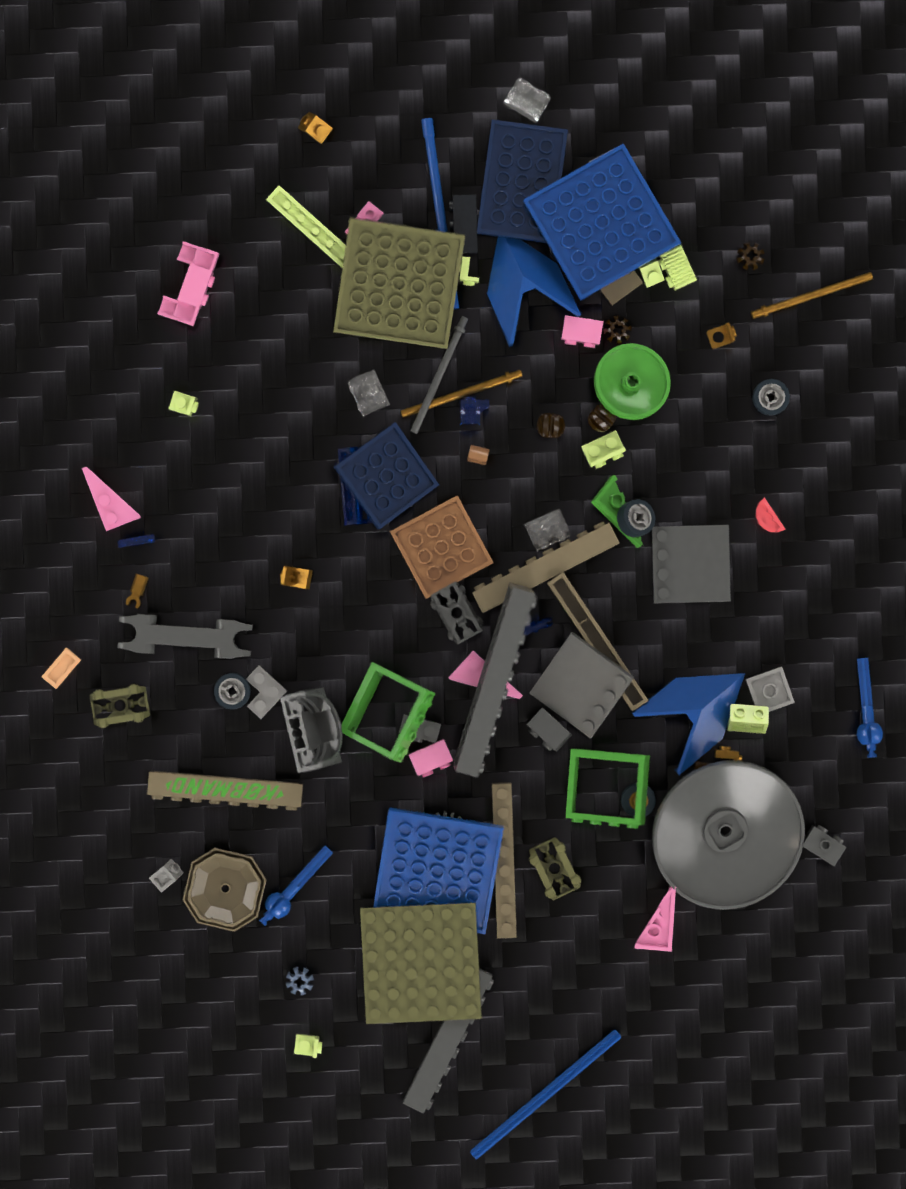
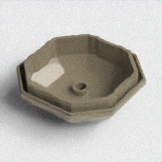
(219, 908)

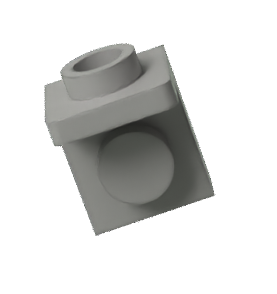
(166, 875)

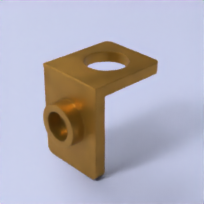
(728, 332)

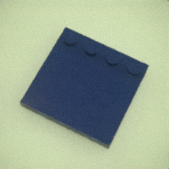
(386, 475)

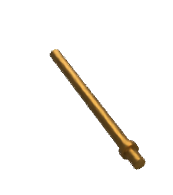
(766, 310)
(508, 377)

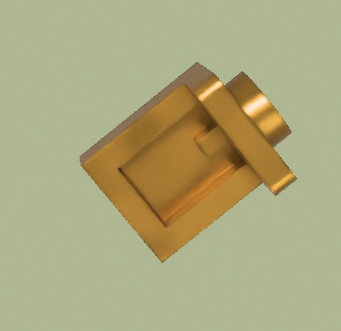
(315, 127)
(296, 577)
(726, 752)

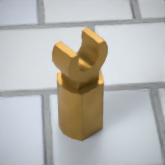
(137, 589)

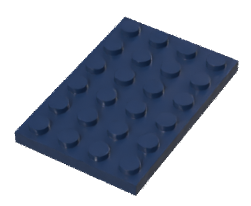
(518, 165)

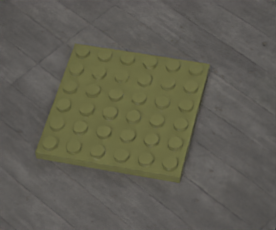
(399, 283)
(421, 963)

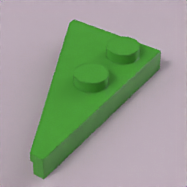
(609, 502)

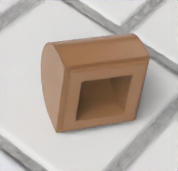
(478, 455)

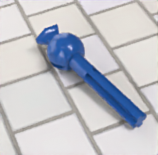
(869, 732)
(278, 903)

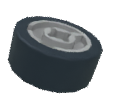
(780, 393)
(627, 518)
(222, 694)

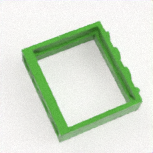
(363, 699)
(642, 785)

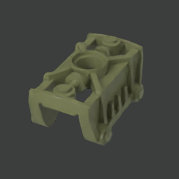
(119, 716)
(565, 868)

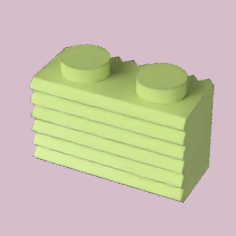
(677, 268)

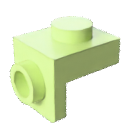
(464, 268)
(651, 273)

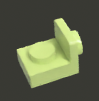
(183, 403)
(307, 1045)

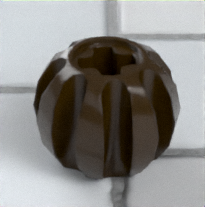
(746, 260)
(619, 324)
(601, 419)
(550, 425)

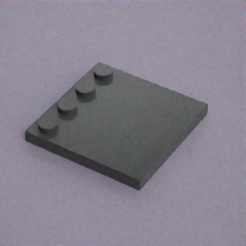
(691, 564)
(581, 685)

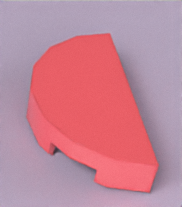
(767, 518)

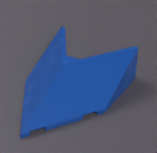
(520, 269)
(706, 704)

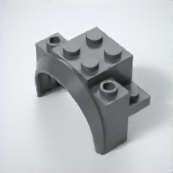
(313, 729)

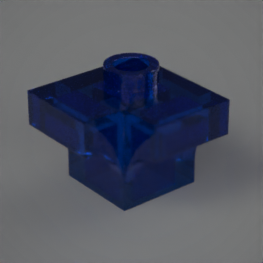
(472, 409)

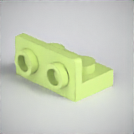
(603, 449)
(748, 718)

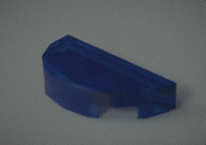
(136, 541)

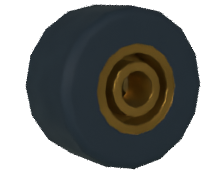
(628, 800)

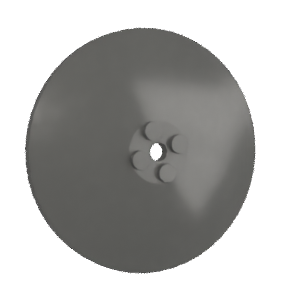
(748, 860)

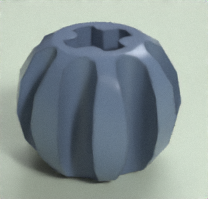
(294, 984)

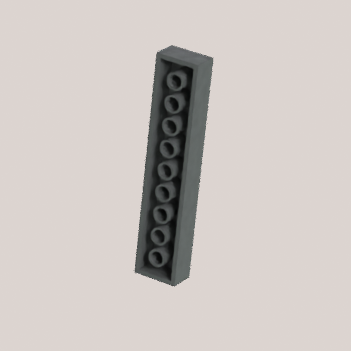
(493, 680)

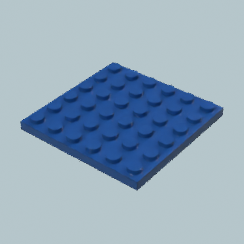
(602, 222)
(438, 862)

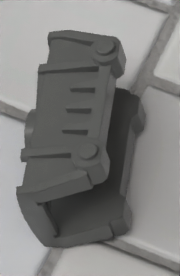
(467, 609)

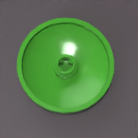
(632, 381)

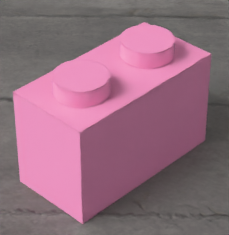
(582, 331)
(431, 757)

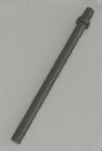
(459, 330)

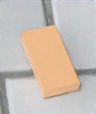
(61, 668)

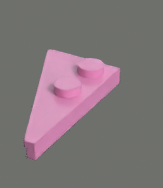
(111, 507)
(470, 671)
(659, 929)

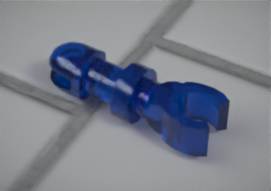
(538, 625)

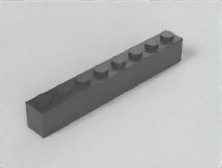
(439, 1055)

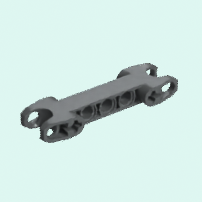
(150, 634)

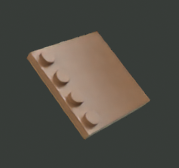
(441, 546)

